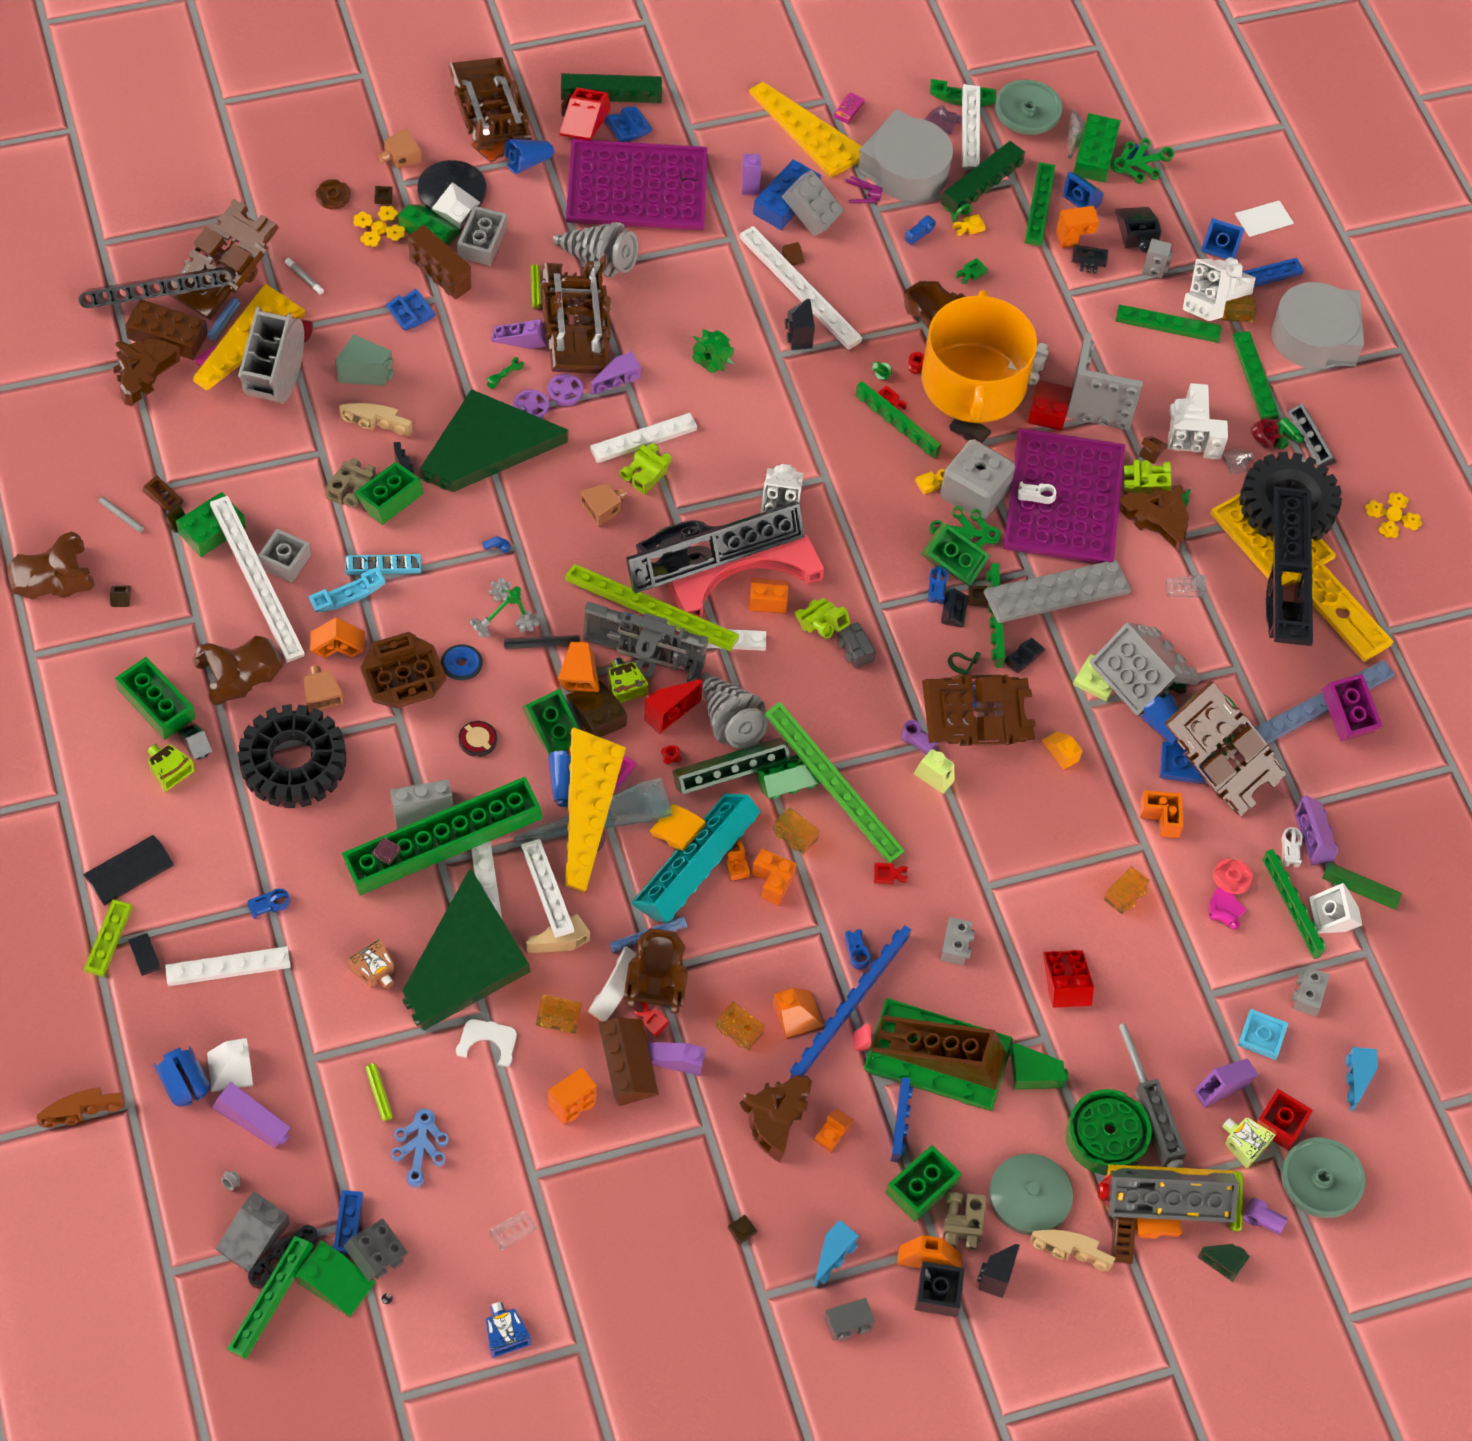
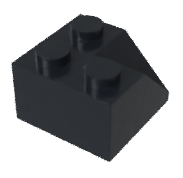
(800, 326)
(939, 1289)

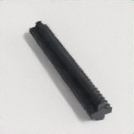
(540, 642)

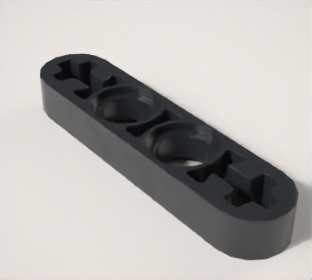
(277, 1254)

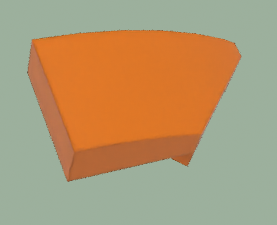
(737, 863)

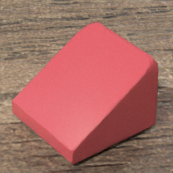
(862, 1038)

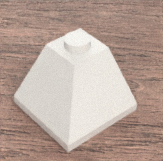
(455, 205)
(1335, 910)
(230, 1064)

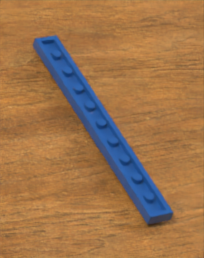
(854, 997)

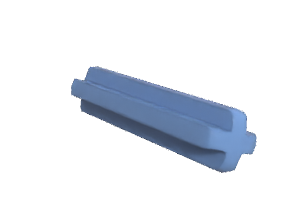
(223, 319)

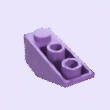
(523, 334)
(618, 372)

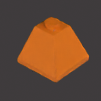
(797, 1012)

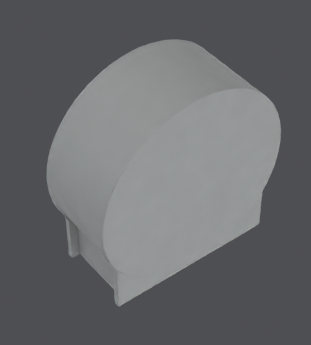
(907, 158)
(1319, 326)
(272, 356)

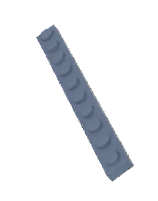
(1316, 706)

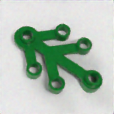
(1140, 161)
(968, 529)

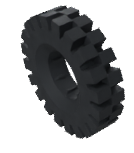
(1290, 473)
(299, 783)

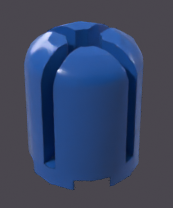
(173, 1081)

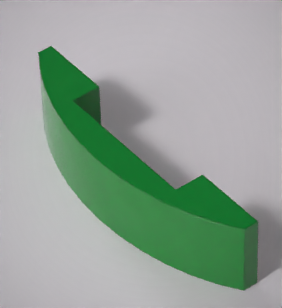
(954, 95)

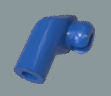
(498, 542)

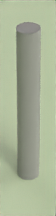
(122, 515)

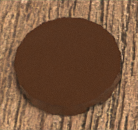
(333, 194)

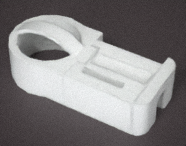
(1033, 493)
(1291, 849)

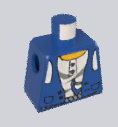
(505, 1331)

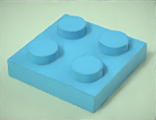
(1263, 1034)

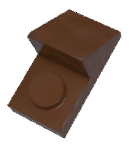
(1152, 449)

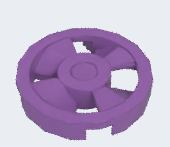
(565, 389)
(531, 404)

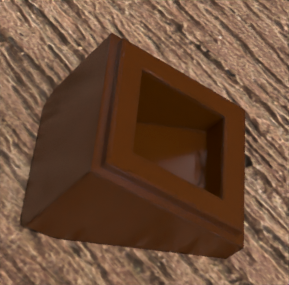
(793, 253)

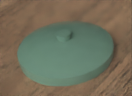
(1028, 107)
(1323, 1177)
(1030, 1193)

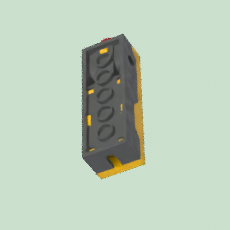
(1170, 1193)

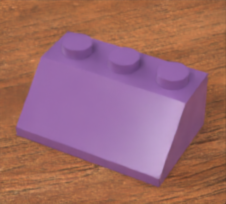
(1316, 831)

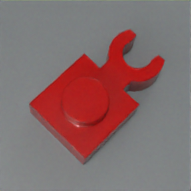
(892, 397)
(886, 873)
(652, 1020)

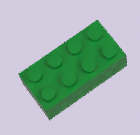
(1096, 147)
(155, 698)

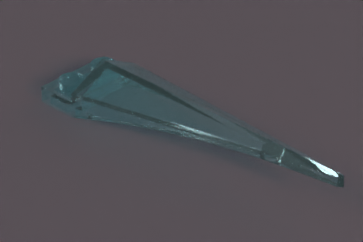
(633, 806)

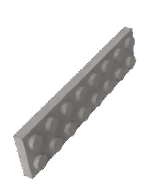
(1057, 591)

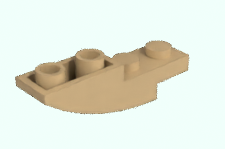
(370, 415)
(1064, 1243)

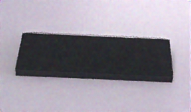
(128, 869)

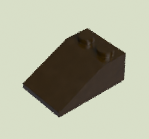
(598, 711)

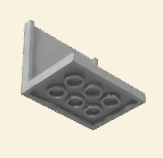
(1101, 396)
(1141, 665)

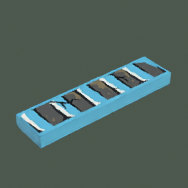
(386, 563)

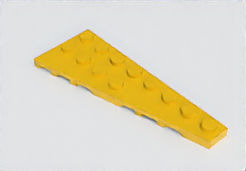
(822, 142)
(231, 349)
(591, 788)

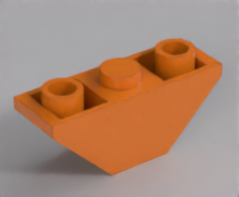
(929, 1250)

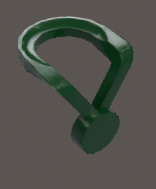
(974, 660)
(1179, 688)

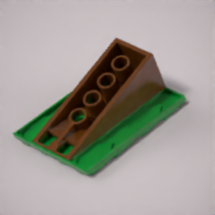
(939, 1054)

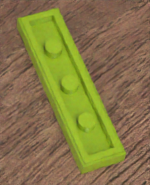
(108, 938)

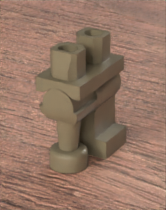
(348, 477)
(967, 1226)

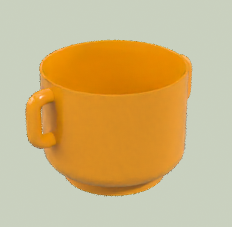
(970, 358)

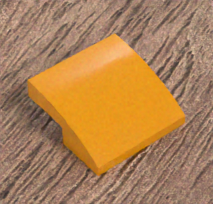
(679, 828)

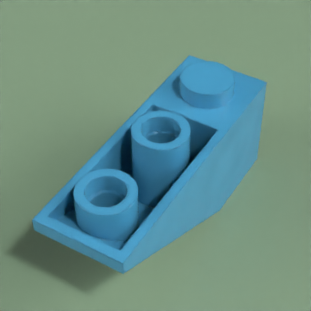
(1362, 1067)
(837, 1244)

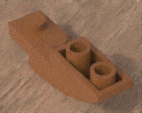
(70, 1108)

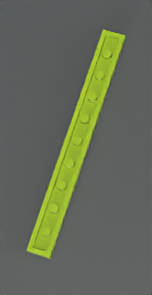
(646, 604)

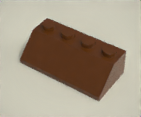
(628, 1060)

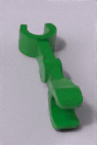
(495, 379)

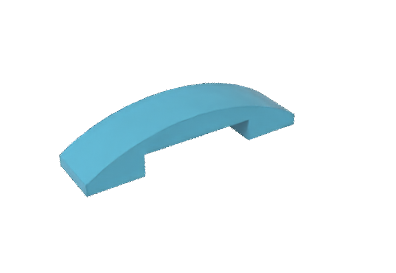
(349, 593)

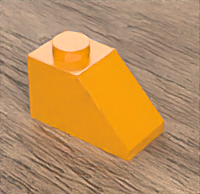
(1063, 749)

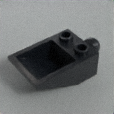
(1138, 227)

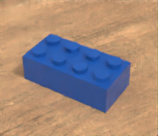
(770, 204)

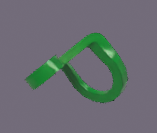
(954, 216)

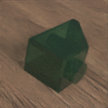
(1225, 1259)

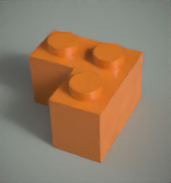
(1075, 223)
(337, 636)
(1166, 808)
(777, 873)

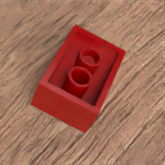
(1050, 405)
(671, 703)

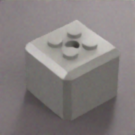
(977, 479)

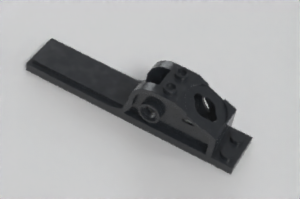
(726, 544)
(1291, 553)

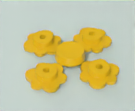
(379, 227)
(1394, 514)

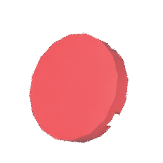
(1233, 876)

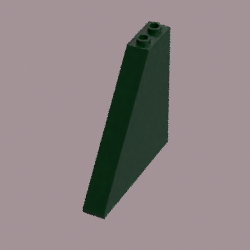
(486, 440)
(464, 959)

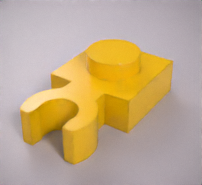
(970, 224)
(929, 482)

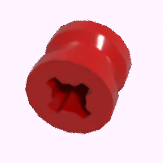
(915, 362)

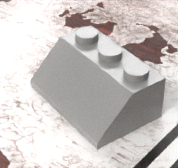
(420, 801)

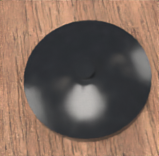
(440, 175)

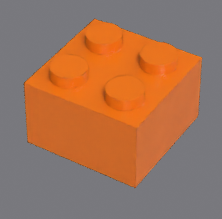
(572, 1096)

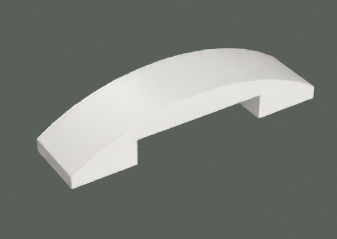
(614, 988)

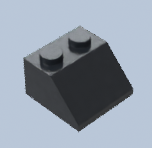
(997, 1271)

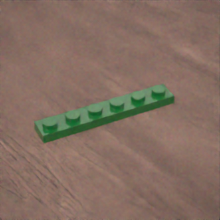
(1039, 204)
(1168, 323)
(1255, 375)
(898, 419)
(997, 636)
(1291, 899)
(270, 1297)

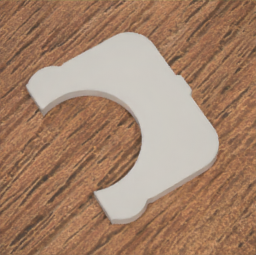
(480, 1030)

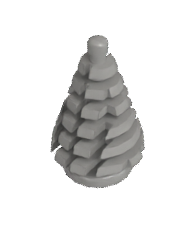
(608, 240)
(734, 713)

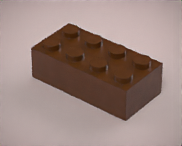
(439, 262)
(168, 325)

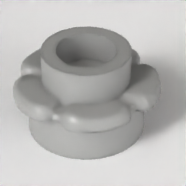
(230, 1180)

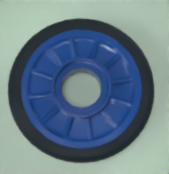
(465, 652)

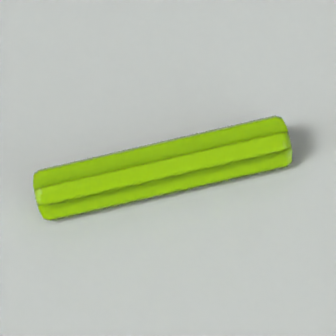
(536, 286)
(379, 1092)
(1237, 1225)

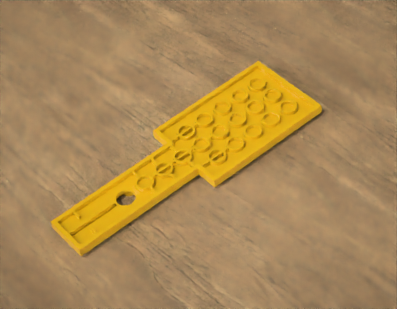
(1327, 591)

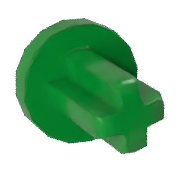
(882, 370)

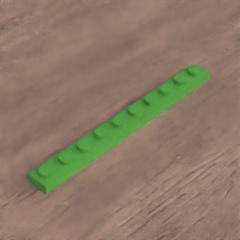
(834, 782)

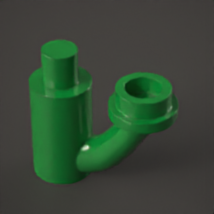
(1290, 430)

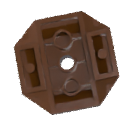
(402, 656)

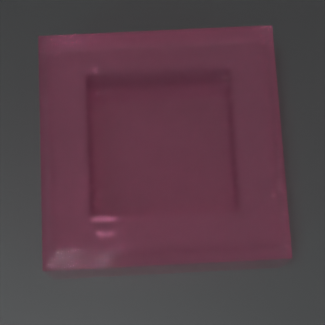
(386, 851)

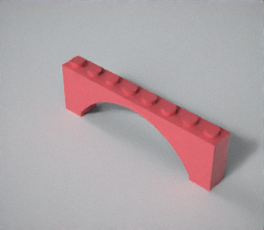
(792, 557)

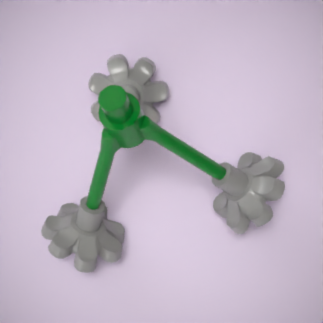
(502, 591)

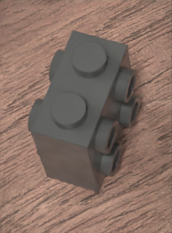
(376, 1250)

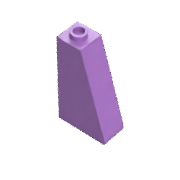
(251, 1116)

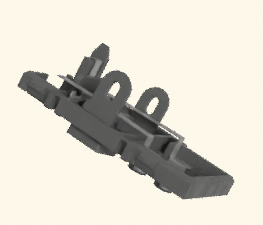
(618, 632)

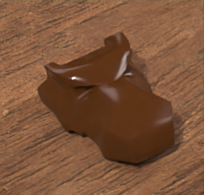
(926, 299)
(51, 571)
(239, 667)
(657, 971)

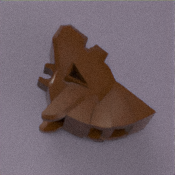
(141, 365)
(1158, 512)
(772, 1124)

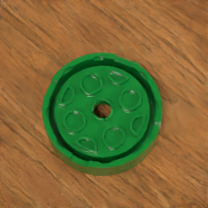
(1096, 1147)

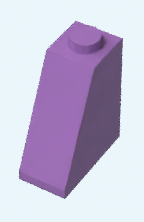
(750, 174)
(1225, 1081)

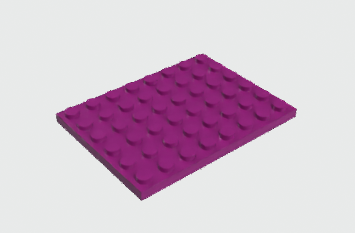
(637, 184)
(1087, 500)

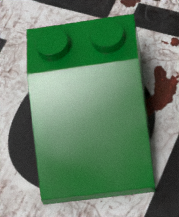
(955, 554)
(551, 721)
(334, 1279)

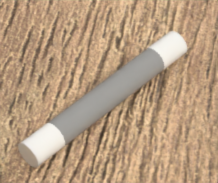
(304, 276)

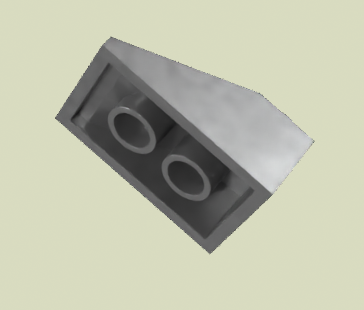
(253, 1232)

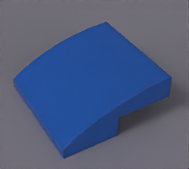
(628, 124)
(410, 310)

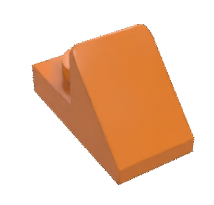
(833, 1130)

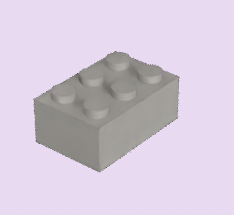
(812, 203)
(482, 235)

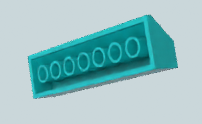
(688, 868)

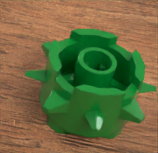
(712, 351)

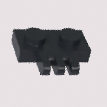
(1089, 257)

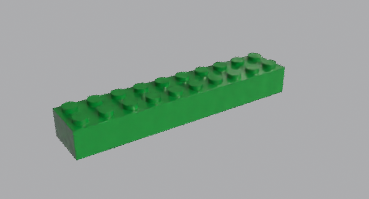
(445, 835)

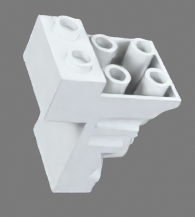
(1214, 285)
(1192, 427)
(781, 487)

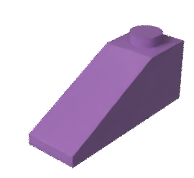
(678, 1056)

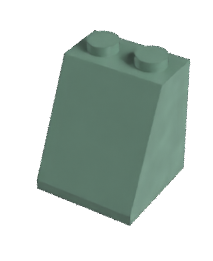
(364, 363)

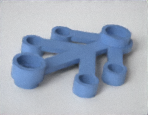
(420, 1143)

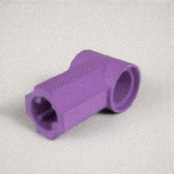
(918, 738)
(1258, 1214)

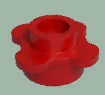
(671, 749)

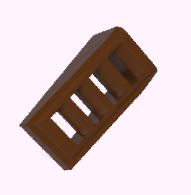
(158, 482)
(1123, 1223)

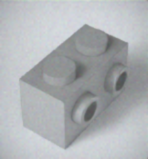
(1157, 258)
(956, 941)
(1310, 991)

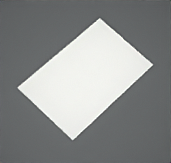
(1264, 218)

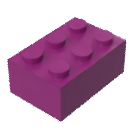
(1351, 707)

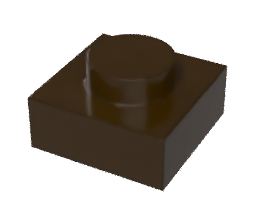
(383, 194)
(976, 595)
(742, 1229)

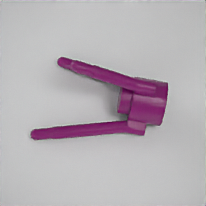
(874, 191)

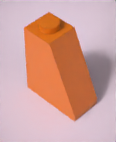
(579, 669)

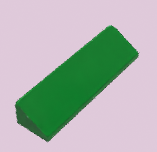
(1362, 885)

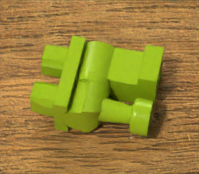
(651, 466)
(1147, 477)
(823, 617)

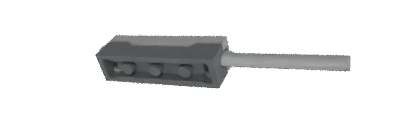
(1151, 1097)

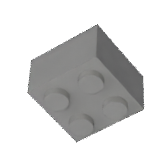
(284, 555)

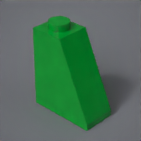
(1036, 1069)

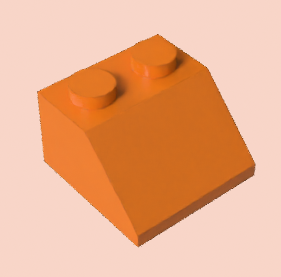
(768, 595)

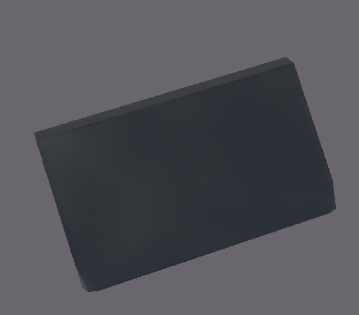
(954, 608)

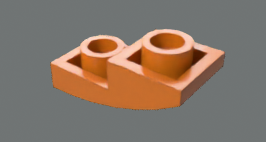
(1155, 1227)

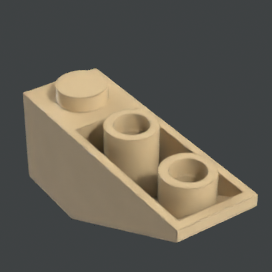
(548, 943)

